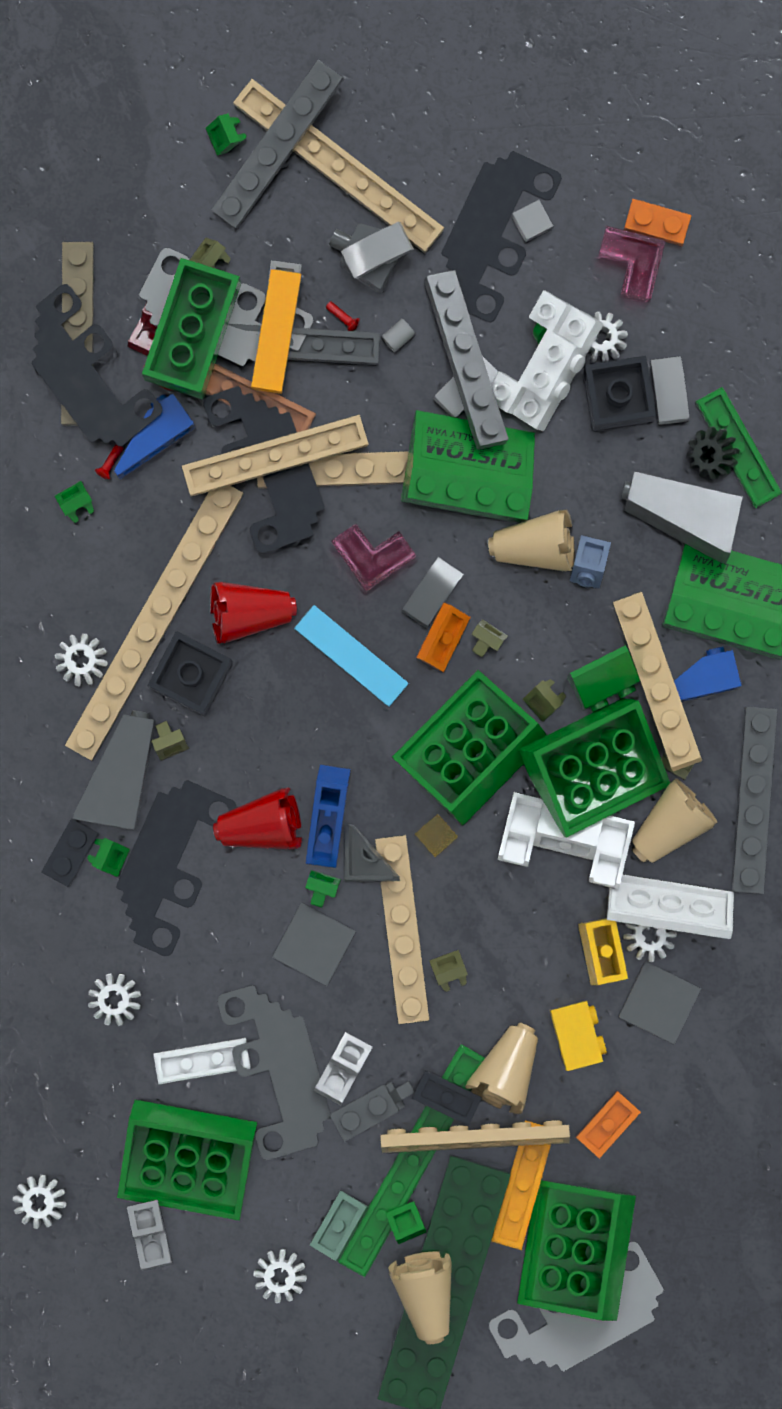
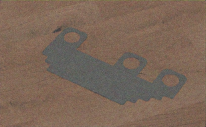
(289, 1057)

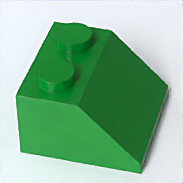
(604, 679)

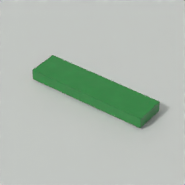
(751, 467)

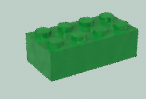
(191, 328)

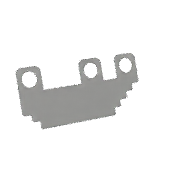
(237, 343)
(575, 1338)

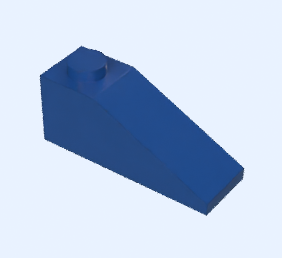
(156, 436)
(709, 676)
(327, 816)

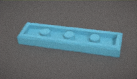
(351, 656)

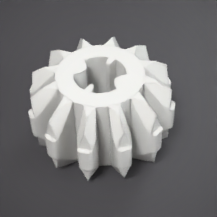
(613, 335)
(89, 653)
(639, 941)
(122, 1005)
(50, 1200)
(289, 1280)

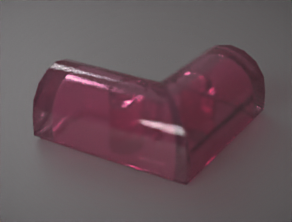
(642, 256)
(369, 563)

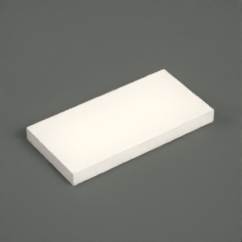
(672, 906)

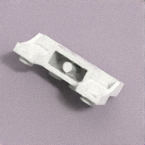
(552, 364)
(533, 825)

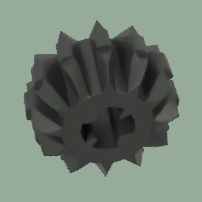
(704, 446)

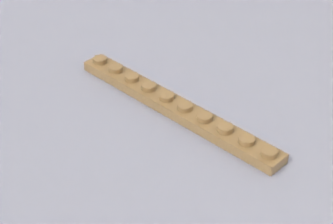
(153, 621)

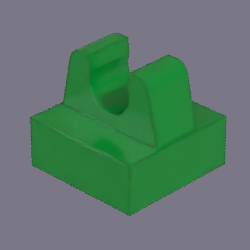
(223, 133)
(74, 498)
(109, 856)
(322, 886)
(406, 1222)

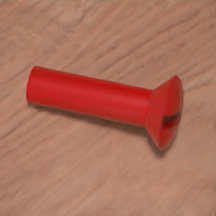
(341, 315)
(109, 462)

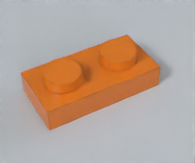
(657, 222)
(443, 637)
(608, 1124)

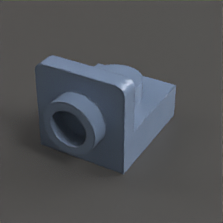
(590, 562)

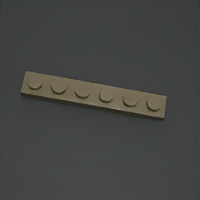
(79, 275)

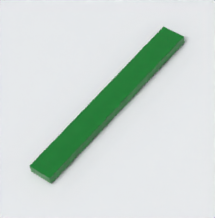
(404, 1174)

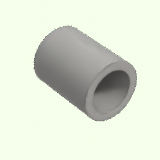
(398, 335)

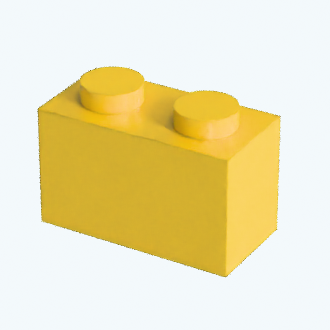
(602, 951)
(577, 1035)

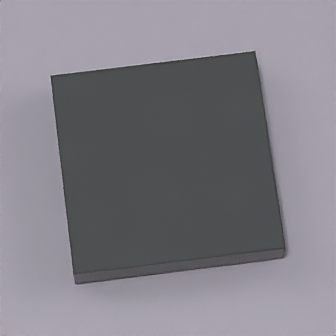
(314, 944)
(659, 1002)

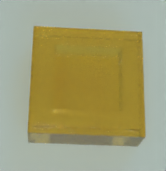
(436, 835)

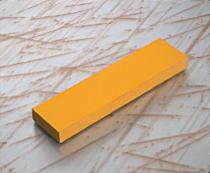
(276, 331)
(521, 1194)

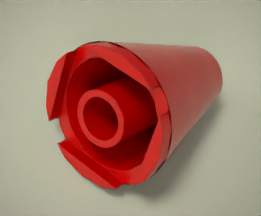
(248, 610)
(262, 823)

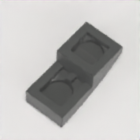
(432, 592)

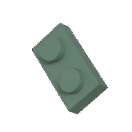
(339, 1226)

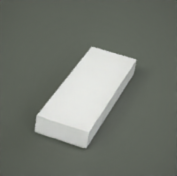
(198, 1061)

